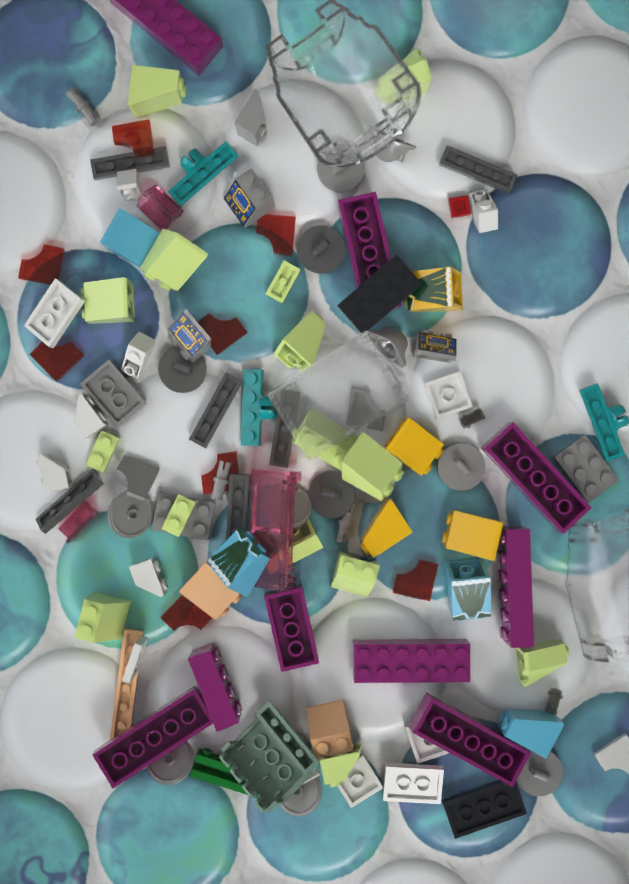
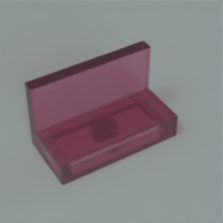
(159, 207)
(78, 521)

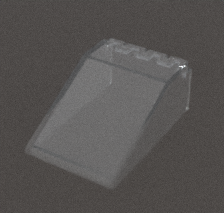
(337, 396)

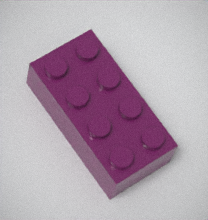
(291, 628)
(215, 686)

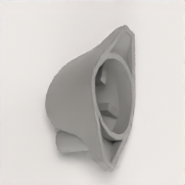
(396, 151)
(390, 344)

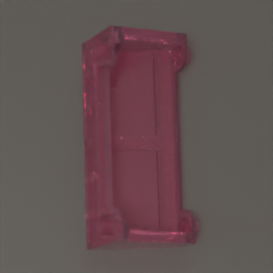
(273, 524)

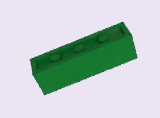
(211, 769)

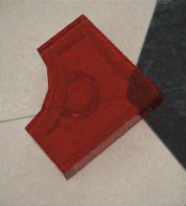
(135, 136)
(279, 232)
(43, 267)
(222, 333)
(57, 360)
(207, 479)
(417, 582)
(184, 613)

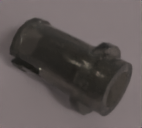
(471, 418)
(553, 700)

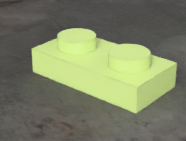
(283, 282)
(102, 451)
(178, 515)

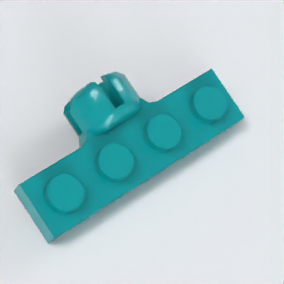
(201, 171)
(254, 407)
(605, 421)

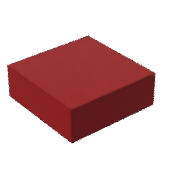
(459, 206)

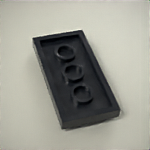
(379, 294)
(483, 807)

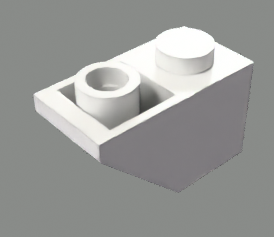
(129, 184)
(483, 211)
(137, 354)
(87, 417)
(54, 474)
(148, 577)

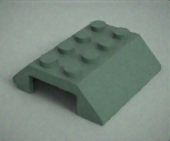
(269, 759)

